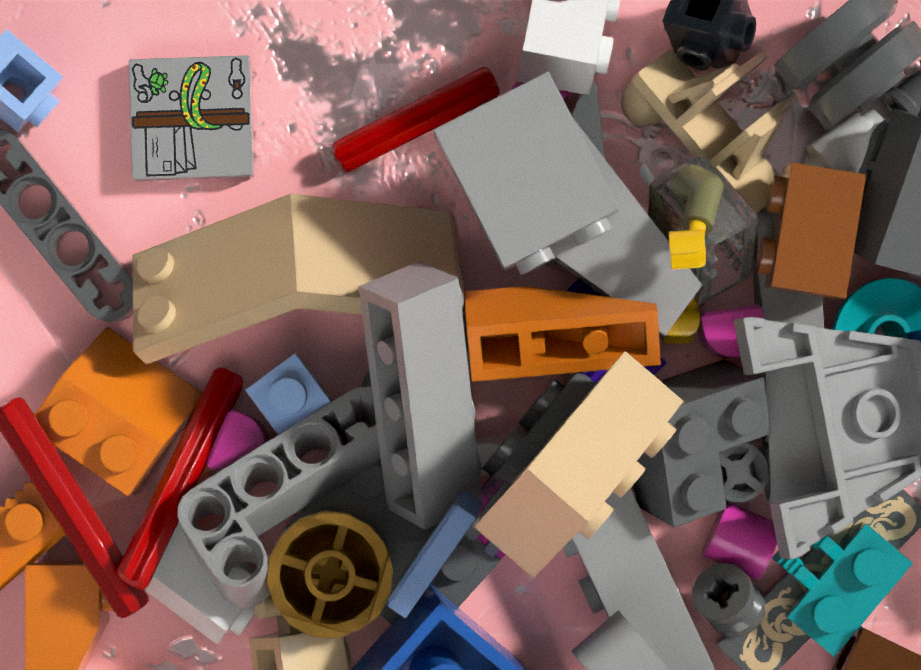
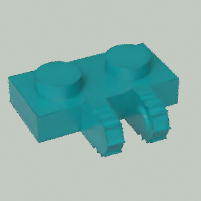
(845, 588)

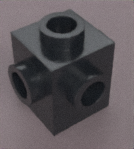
(709, 31)

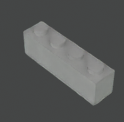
(421, 391)
(632, 577)

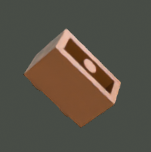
(811, 230)

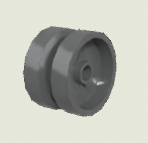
(853, 57)

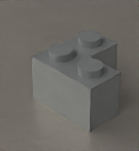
(717, 413)

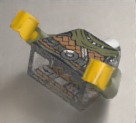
(706, 230)

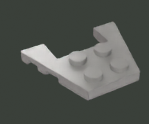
(864, 417)

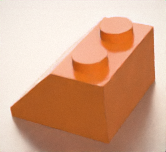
(117, 412)

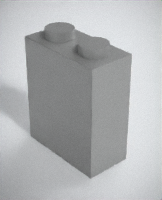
(527, 174)

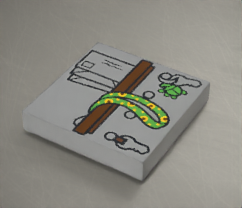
(191, 118)

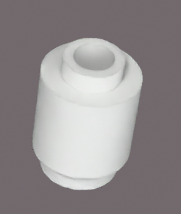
(845, 143)

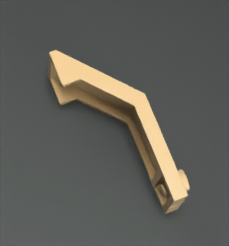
(275, 261)

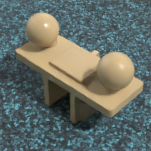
(690, 108)

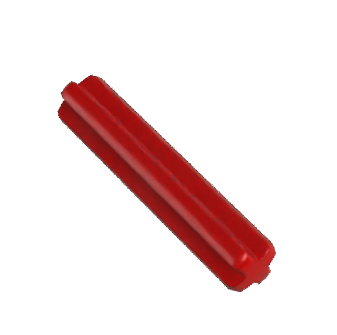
(415, 119)

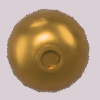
(329, 574)

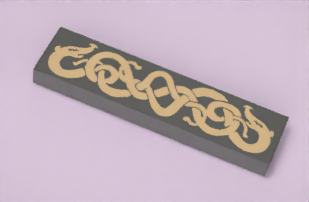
(776, 636)

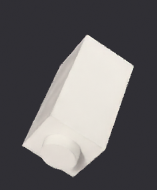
(191, 594)

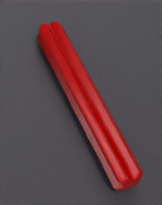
(179, 478)
(68, 505)

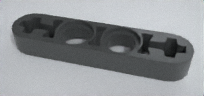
(58, 221)

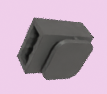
(892, 195)

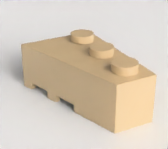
(582, 465)

